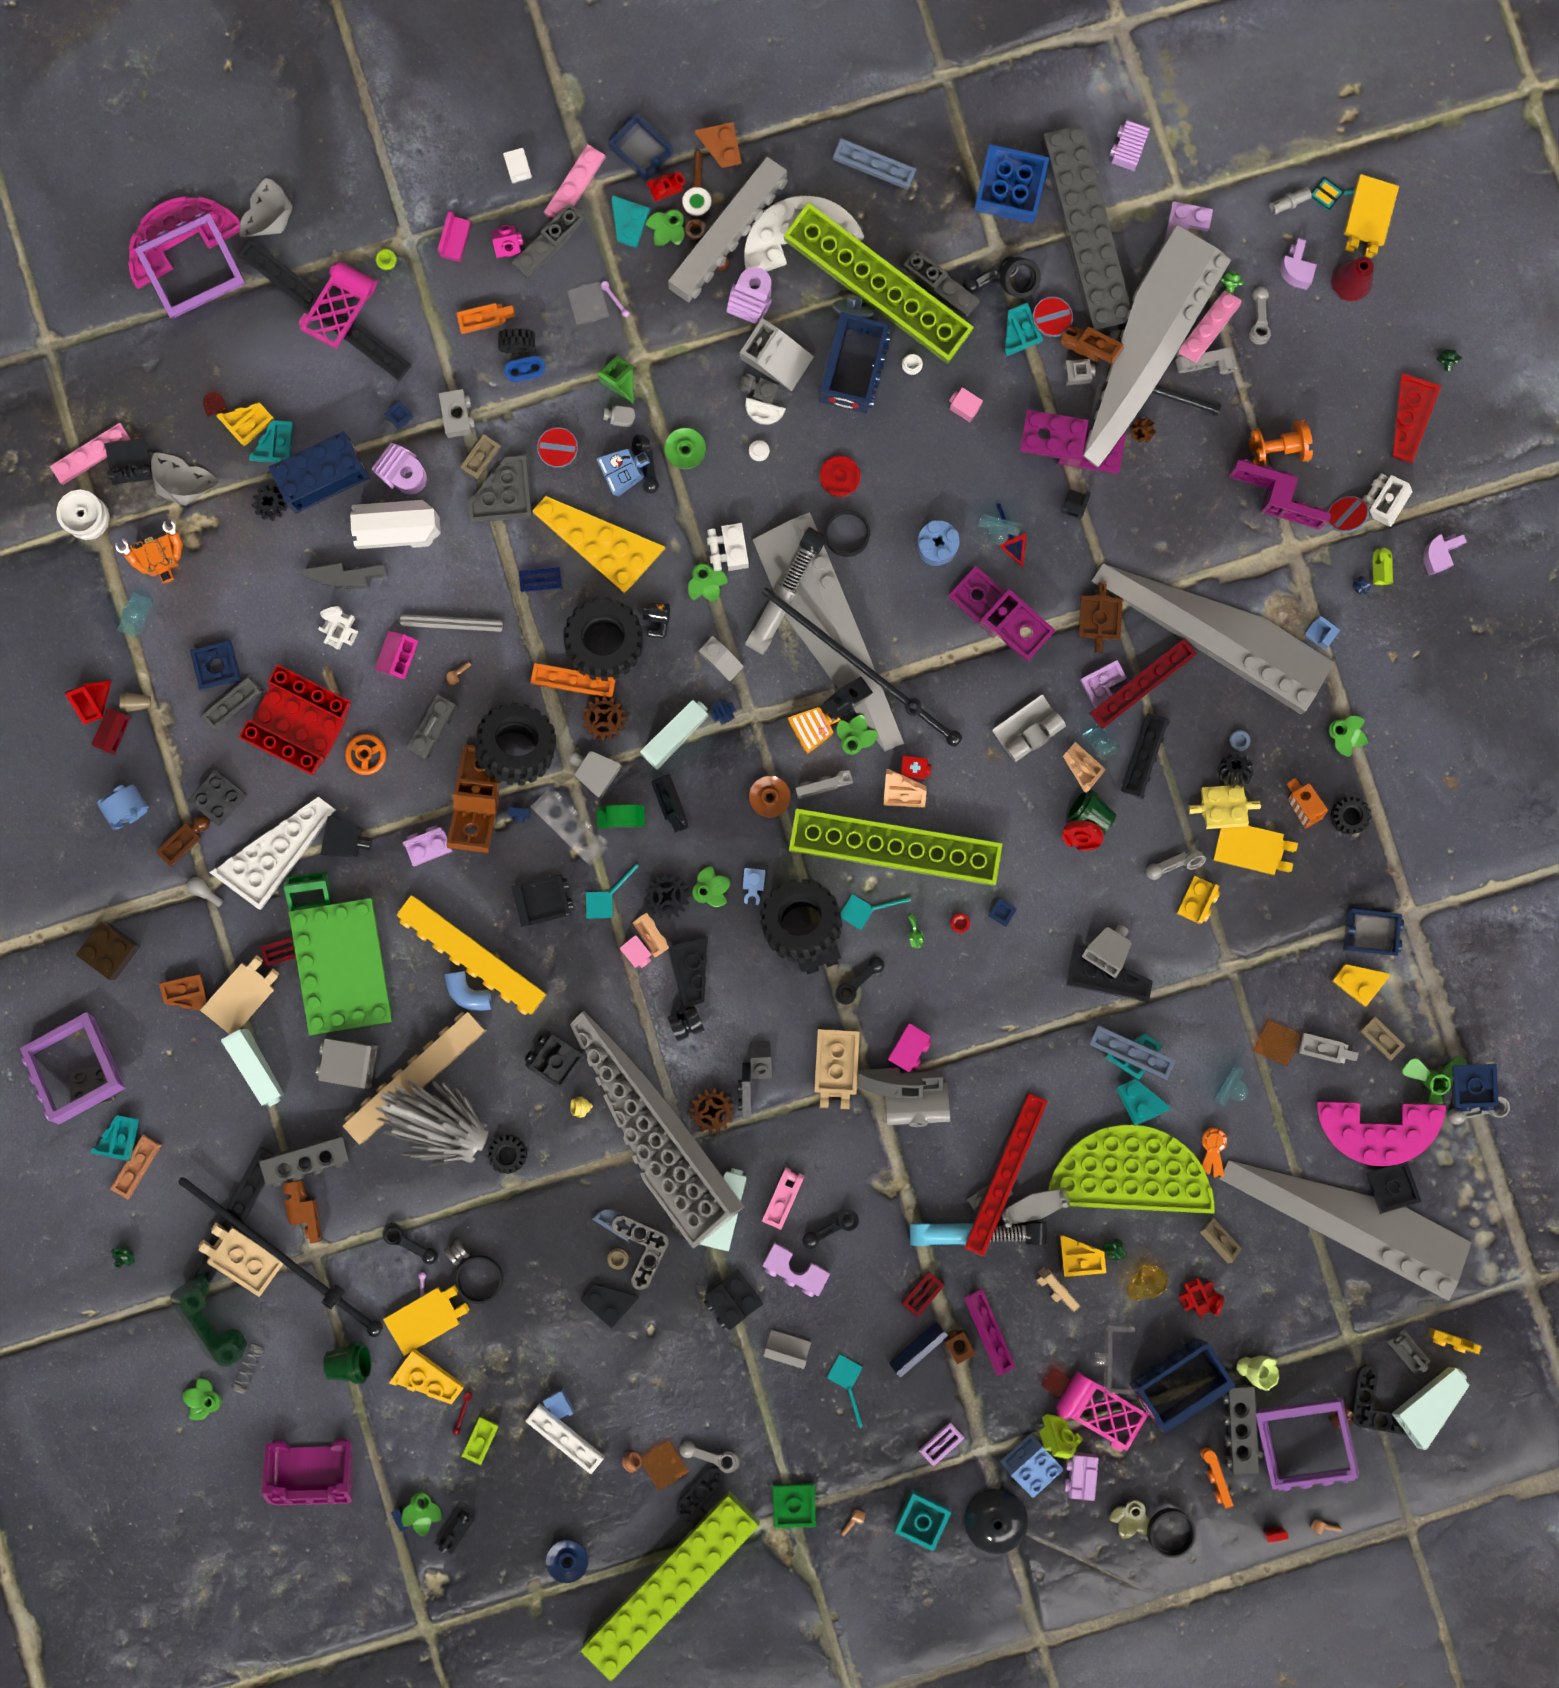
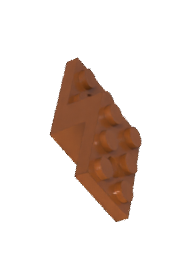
(474, 805)

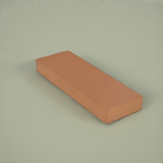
(136, 1168)

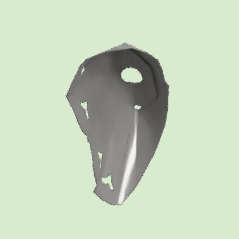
(270, 214)
(179, 483)

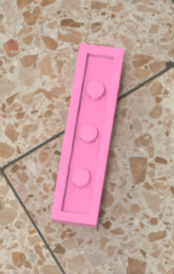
(576, 181)
(1210, 326)
(88, 454)

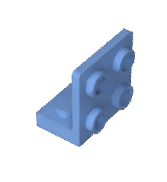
(1031, 1465)

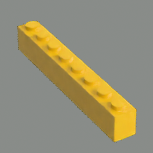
(471, 954)

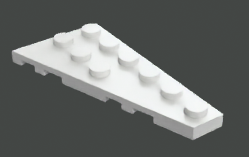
(268, 860)

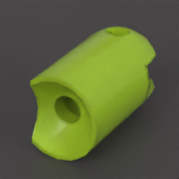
(1382, 567)

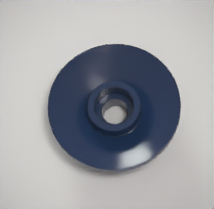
(563, 1571)

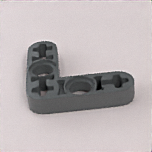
(649, 1248)

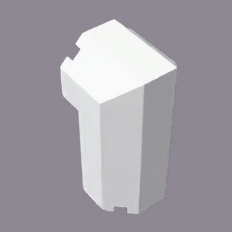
(394, 524)

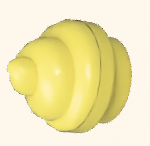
(580, 1106)

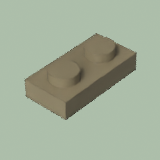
(480, 457)
(1382, 1038)
(1221, 1240)

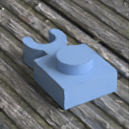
(753, 882)

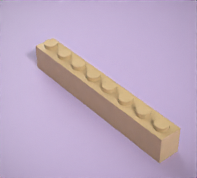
(420, 1071)

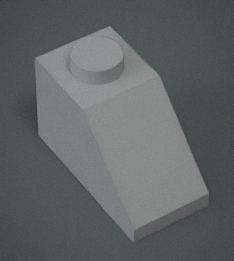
(720, 658)

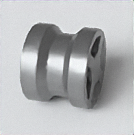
(456, 1252)

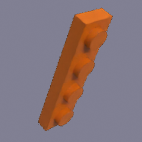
(571, 681)

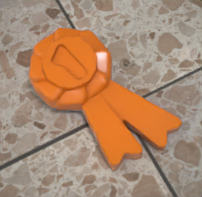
(1213, 1141)

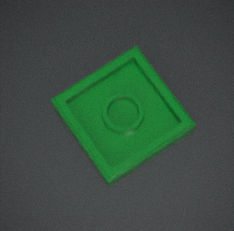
(794, 1505)

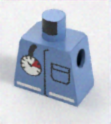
(622, 469)

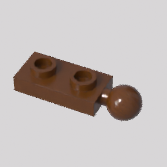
(183, 840)

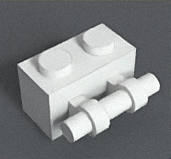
(1390, 500)
(734, 547)

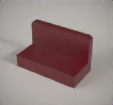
(111, 731)

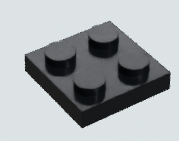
(1393, 1187)

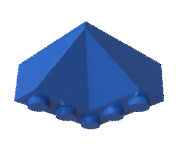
(1011, 184)

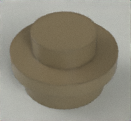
(617, 1258)

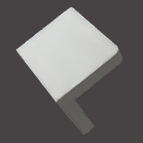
(517, 165)

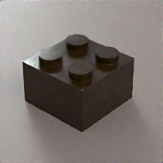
(108, 950)

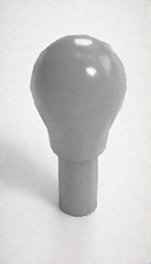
(199, 888)

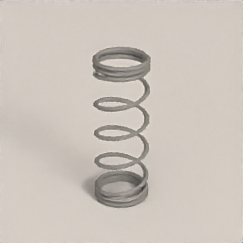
(254, 1348)

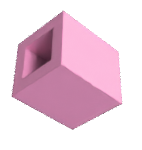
(965, 404)
(636, 952)

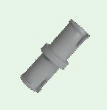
(1290, 200)

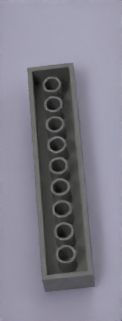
(1087, 229)

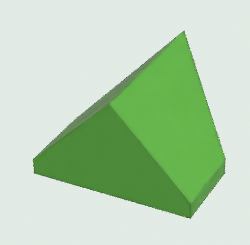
(619, 378)

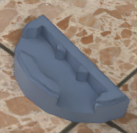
(604, 1218)

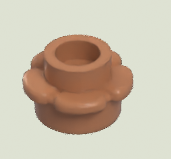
(631, 1461)

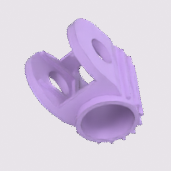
(748, 302)
(395, 464)

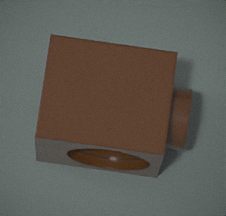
(963, 1354)

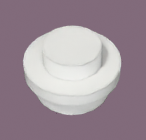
(912, 364)
(759, 450)

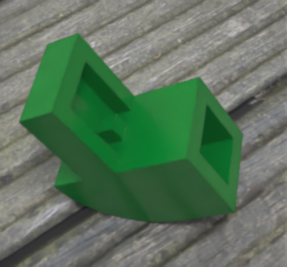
(620, 816)

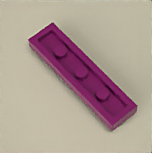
(989, 1332)

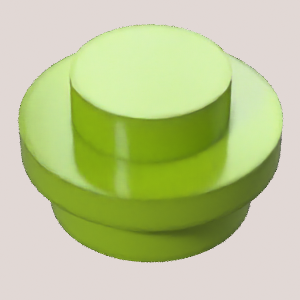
(386, 259)

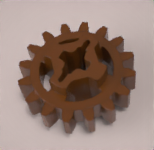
(596, 725)
(709, 1102)

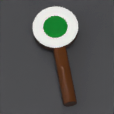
(697, 200)

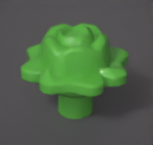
(1231, 280)

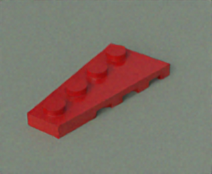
(1413, 412)

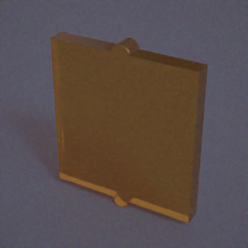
(1277, 1043)
(663, 1465)

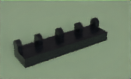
(1145, 755)

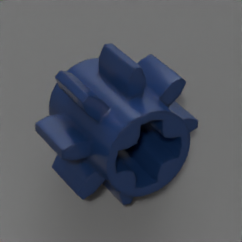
(723, 712)

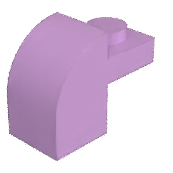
(1296, 271)
(1436, 552)

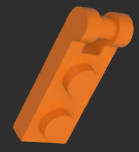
(1215, 1476)

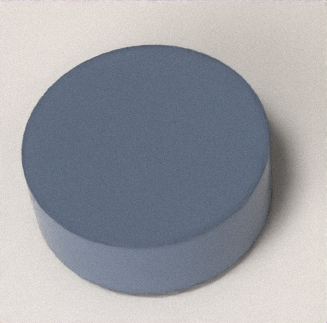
(1239, 740)

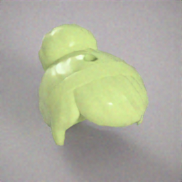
(1259, 1371)

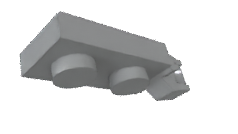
(825, 784)
(1325, 1049)

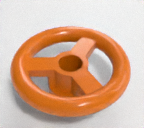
(358, 753)

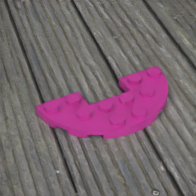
(166, 217)
(1380, 1142)

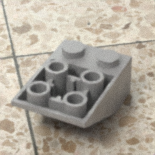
(776, 355)

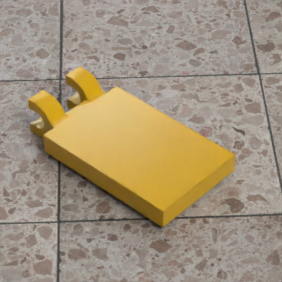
(1370, 214)
(1253, 849)
(425, 1319)

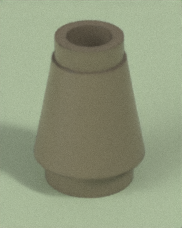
(133, 701)

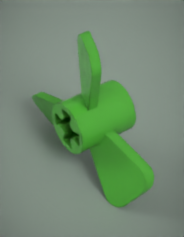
(1415, 1069)

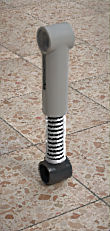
(772, 616)

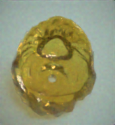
(1156, 1279)

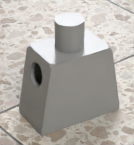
(595, 771)
(1109, 950)

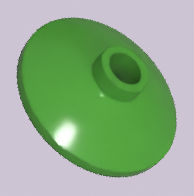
(685, 438)

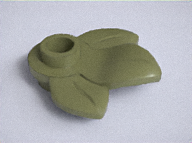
(1130, 1522)

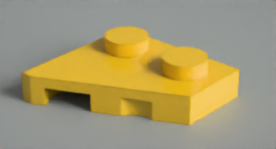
(246, 422)
(1360, 982)
(1080, 1258)
(1458, 1343)

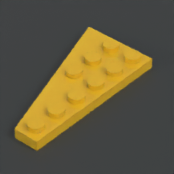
(608, 548)

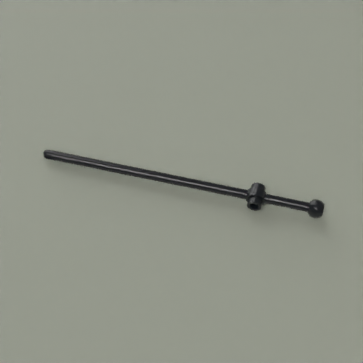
(953, 738)
(332, 1295)

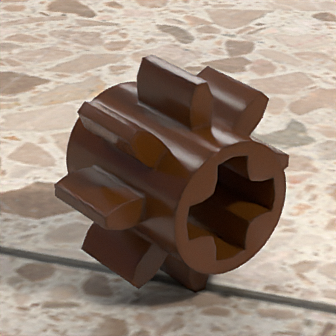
(1143, 429)
(1334, 1418)

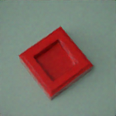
(1275, 1535)

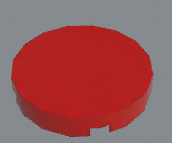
(840, 476)
(1082, 834)

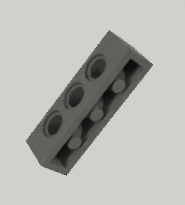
(270, 1163)
(1247, 1462)

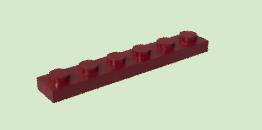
(1142, 683)

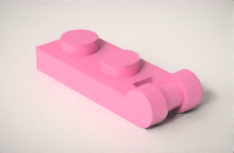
(782, 1199)

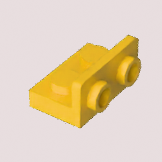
(1198, 900)

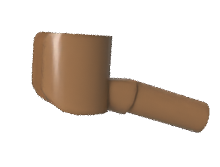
(452, 677)
(858, 1517)
(1318, 1526)

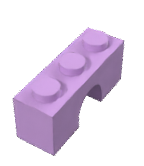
(810, 1280)

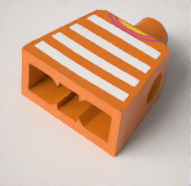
(1307, 811)

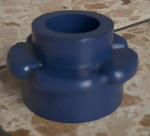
(1361, 585)

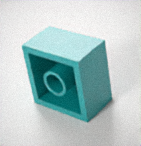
(922, 1520)

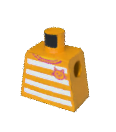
(812, 728)

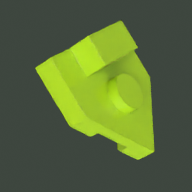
(1058, 1437)

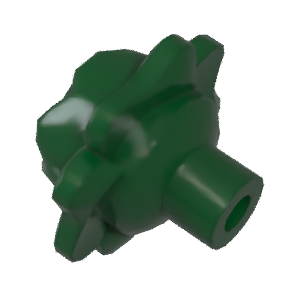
(1449, 358)
(1114, 1250)
(122, 1255)

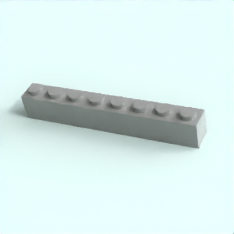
(728, 229)

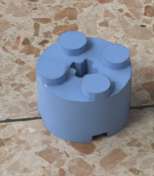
(949, 543)
(123, 806)

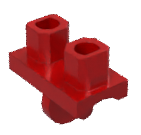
(666, 185)

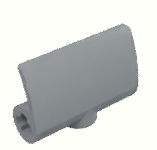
(1028, 728)
(919, 1112)

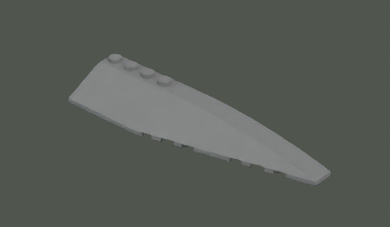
(1155, 329)
(824, 604)
(1228, 635)
(662, 1146)
(1394, 1239)

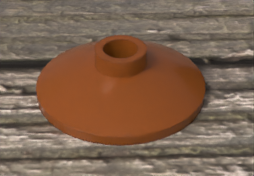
(769, 785)

